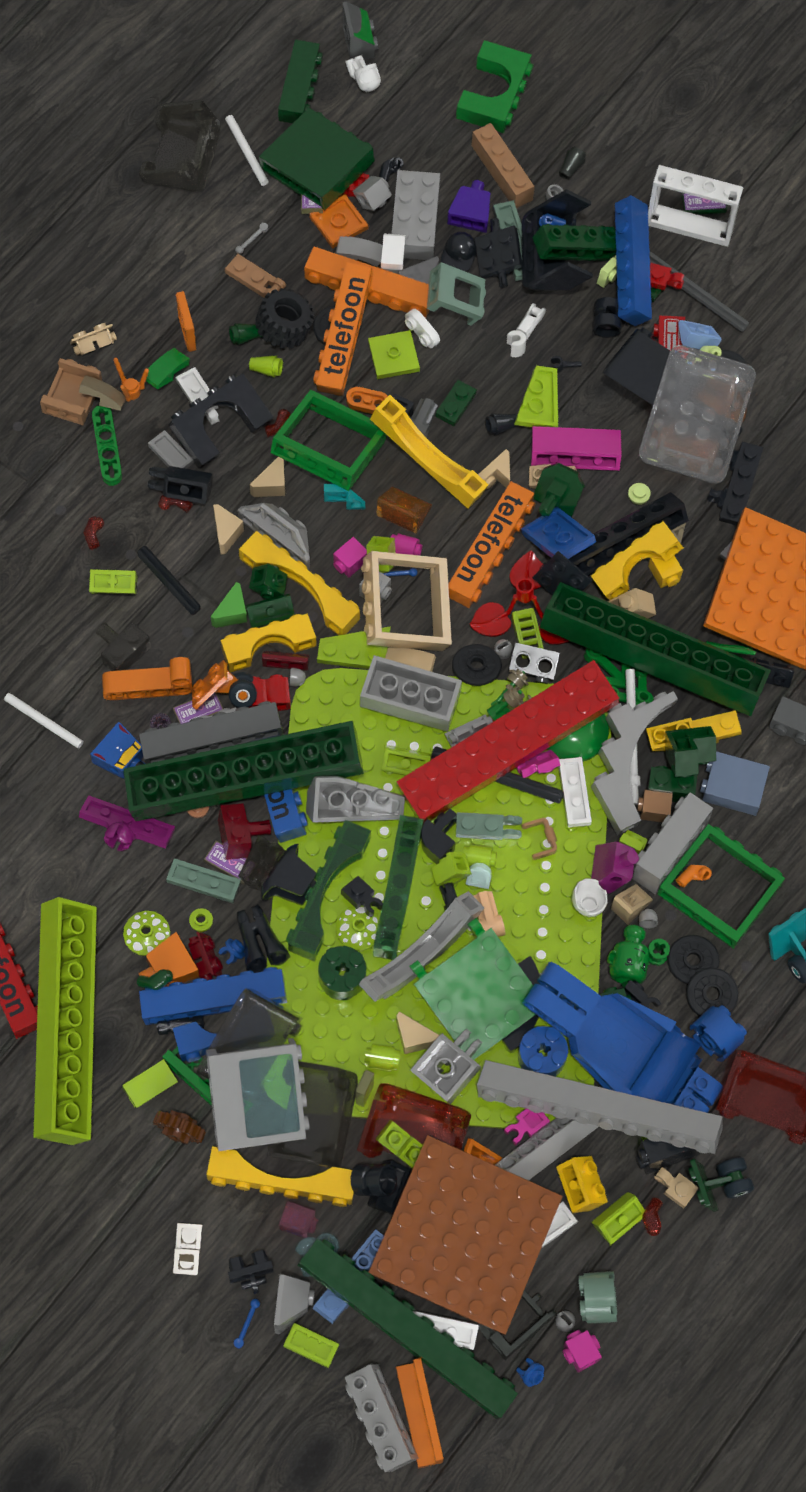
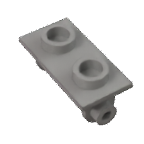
(462, 732)

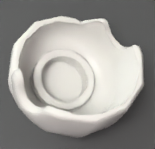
(589, 897)

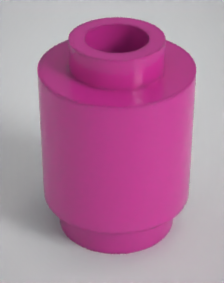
(407, 545)

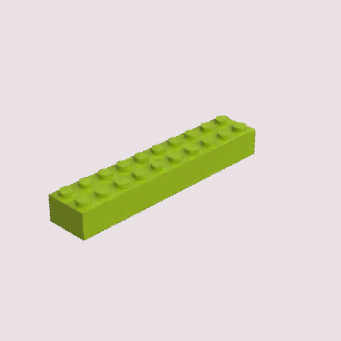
(65, 1022)

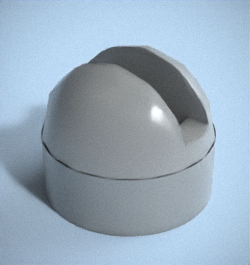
(553, 188)
(506, 651)
(297, 677)
(648, 919)
(561, 1324)

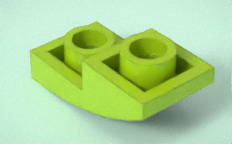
(399, 1143)

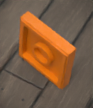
(339, 220)
(186, 321)

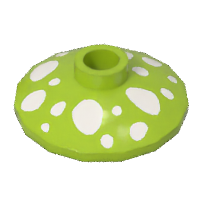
(356, 938)
(144, 943)

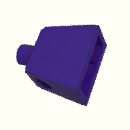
(470, 208)

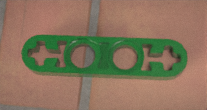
(107, 445)

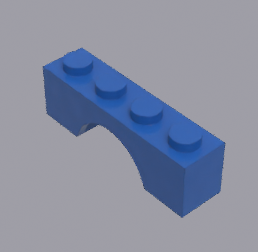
(192, 1041)

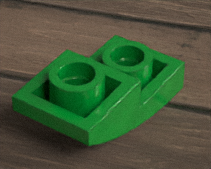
(163, 369)

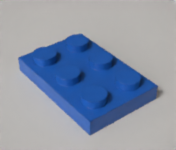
(558, 533)

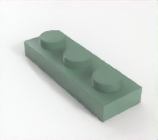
(203, 880)

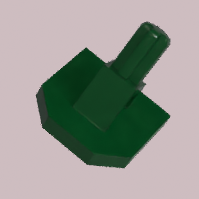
(558, 488)

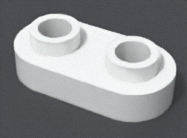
(418, 323)

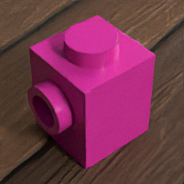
(582, 1350)

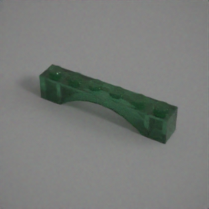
(347, 849)
(398, 887)

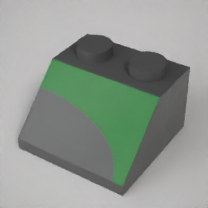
(358, 32)

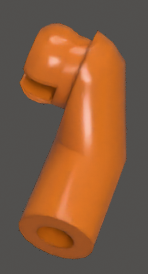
(694, 872)

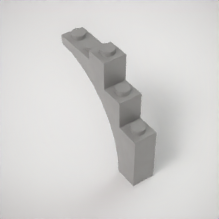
(614, 788)

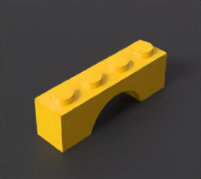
(614, 575)
(295, 633)

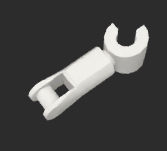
(518, 337)

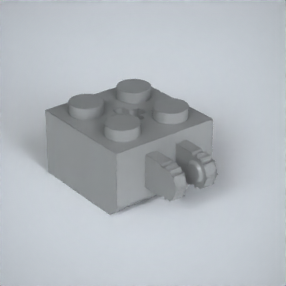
(446, 1052)

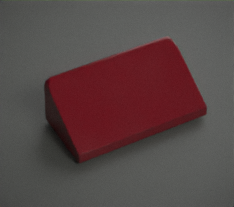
(285, 660)

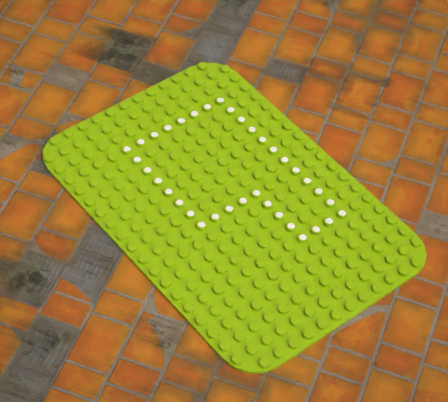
(527, 892)

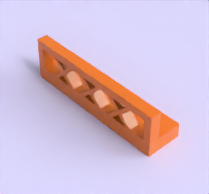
(419, 1413)

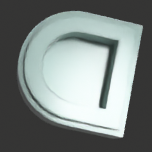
(480, 876)

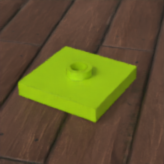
(393, 354)

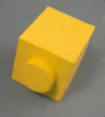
(666, 572)

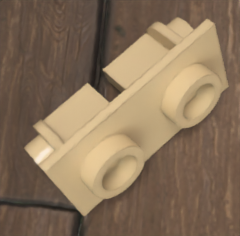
(85, 341)

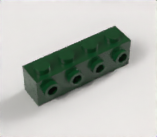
(575, 242)

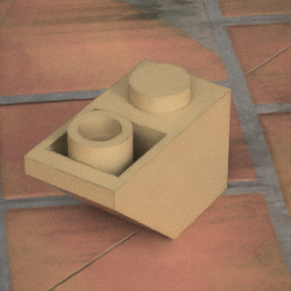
(636, 602)

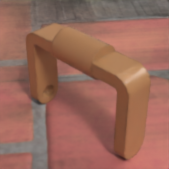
(550, 835)

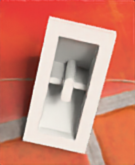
(393, 252)

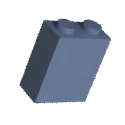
(735, 783)

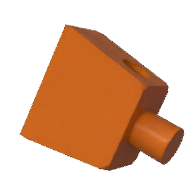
(174, 957)

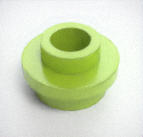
(204, 926)

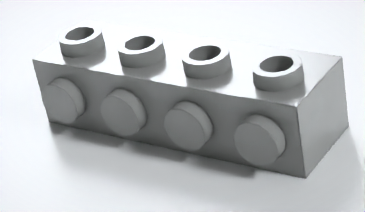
(380, 1418)

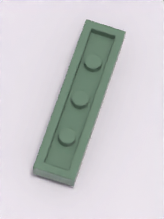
(508, 216)

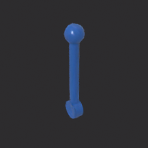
(412, 572)
(238, 1343)

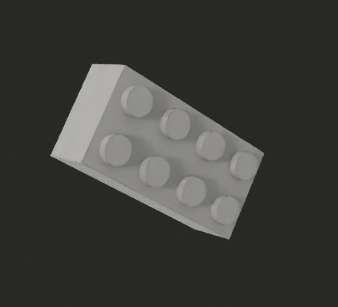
(416, 212)
(410, 693)
(672, 842)

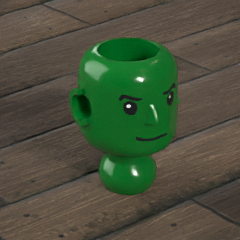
(630, 957)

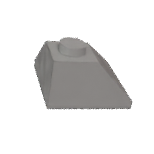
(292, 1302)

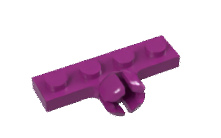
(123, 827)

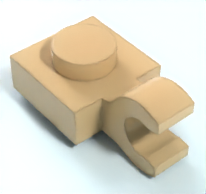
(679, 1188)

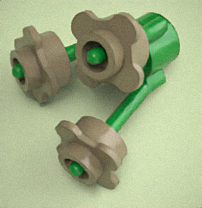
(512, 695)

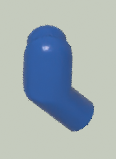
(550, 219)

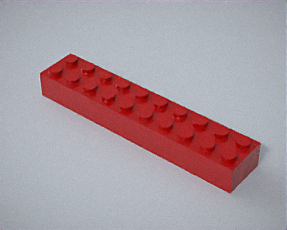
(508, 742)

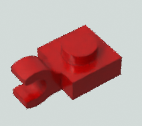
(661, 277)

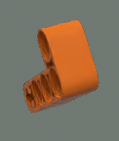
(149, 682)

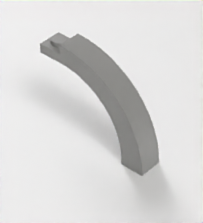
(427, 948)

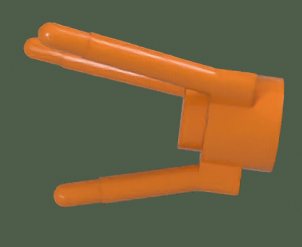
(130, 387)

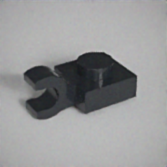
(637, 995)

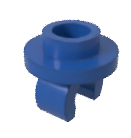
(235, 948)
(533, 1374)

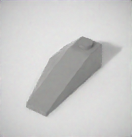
(344, 799)

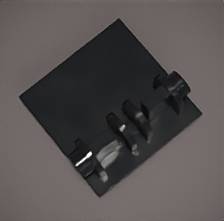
(561, 570)

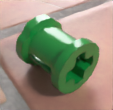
(658, 945)

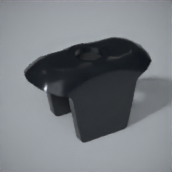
(289, 878)

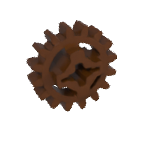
(179, 1127)

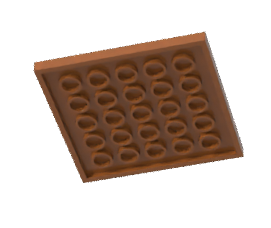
(465, 1235)

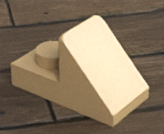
(497, 470)

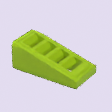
(529, 620)

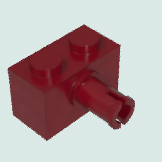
(236, 830)

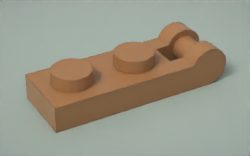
(253, 276)

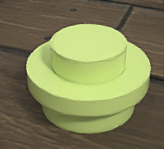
(639, 493)

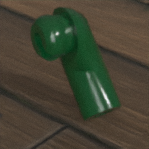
(156, 981)

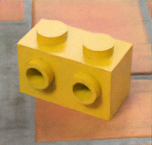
(582, 1184)

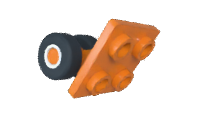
(239, 686)

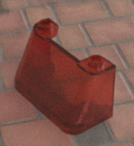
(766, 1094)
(415, 1115)

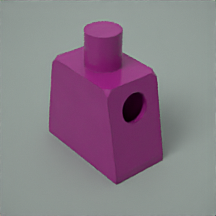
(613, 865)

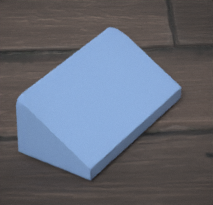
(697, 335)

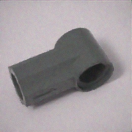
(424, 415)

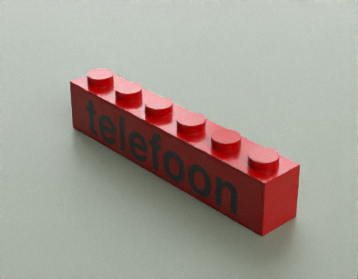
(14, 996)

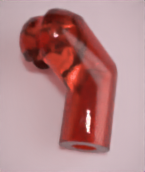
(272, 429)
(165, 503)
(651, 1218)

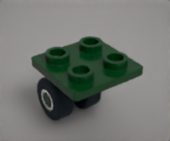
(730, 1176)

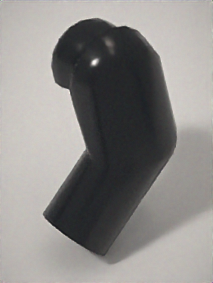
(390, 167)

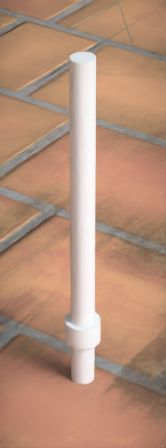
(631, 699)

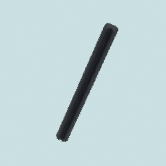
(520, 783)

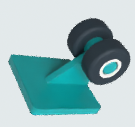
(789, 937)

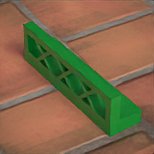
(187, 1075)

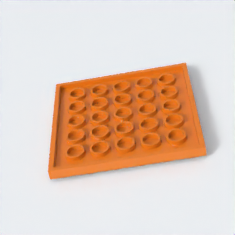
(763, 589)

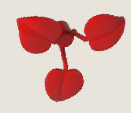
(492, 618)

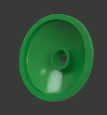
(583, 742)

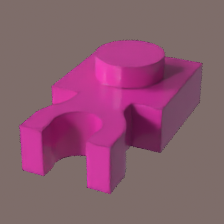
(541, 763)
(529, 1123)

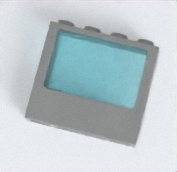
(257, 1096)

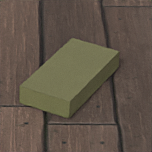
(364, 1088)

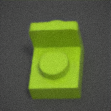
(633, 840)

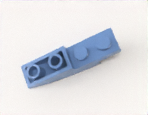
(332, 1306)

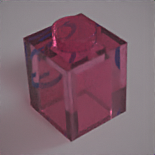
(298, 1220)

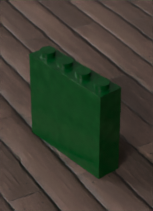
(317, 158)

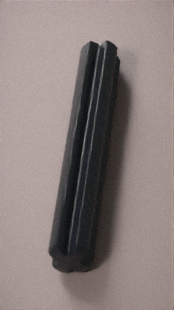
(168, 580)

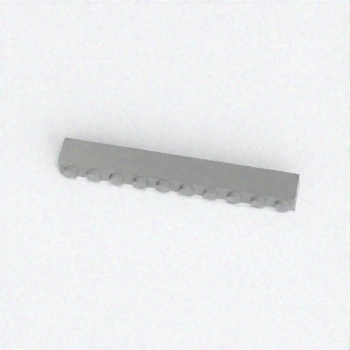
(600, 1107)

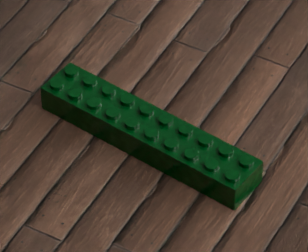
(655, 649)
(242, 771)

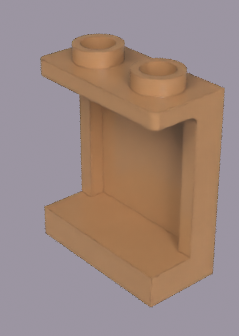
(64, 396)

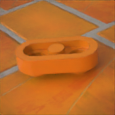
(368, 398)

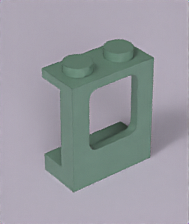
(442, 292)

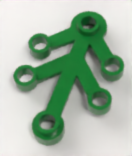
(619, 678)

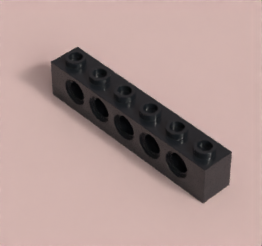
(623, 532)

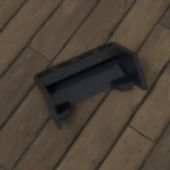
(551, 273)

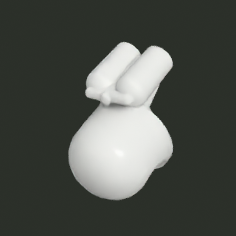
(366, 76)

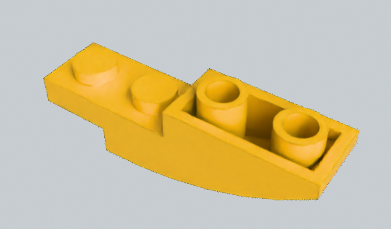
(723, 725)

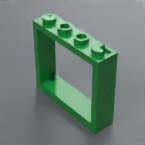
(316, 462)
(702, 915)

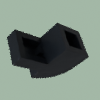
(433, 837)

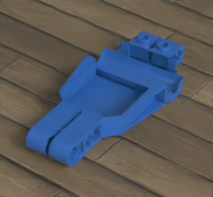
(623, 1042)

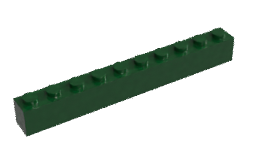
(408, 1329)

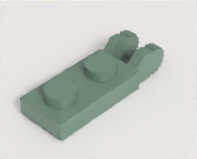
(486, 826)

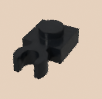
(359, 894)

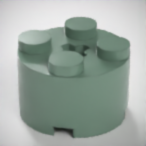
(600, 1297)

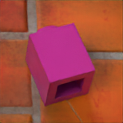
(349, 557)

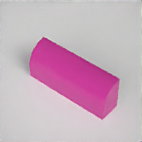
(576, 447)

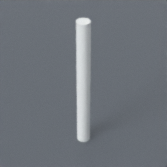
(246, 150)
(43, 720)

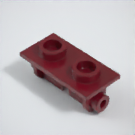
(202, 947)

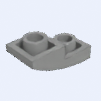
(360, 249)

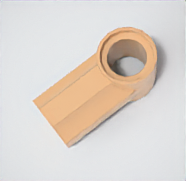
(489, 916)

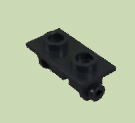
(779, 675)

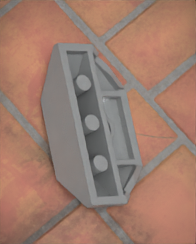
(279, 527)

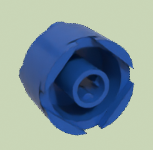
(718, 1032)
(549, 1041)

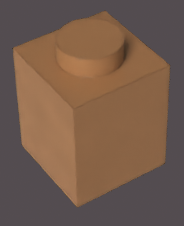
(654, 805)

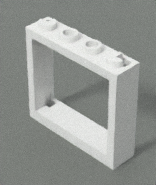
(688, 223)

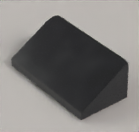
(388, 1203)

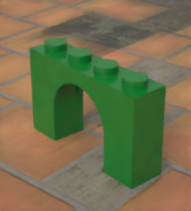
(513, 68)

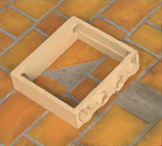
(439, 594)

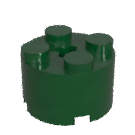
(337, 960)

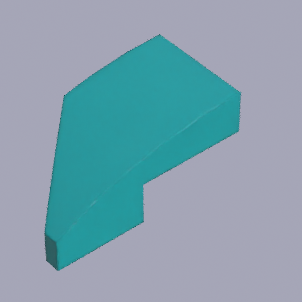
(334, 493)

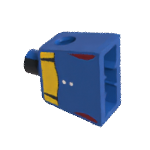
(118, 751)

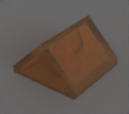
(402, 509)

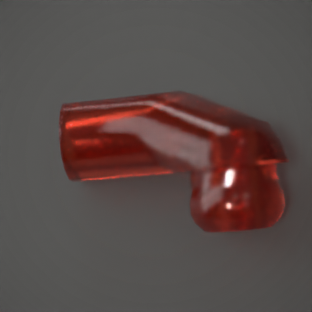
(90, 530)

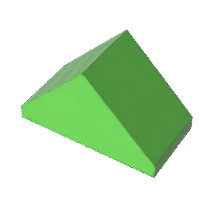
(231, 609)

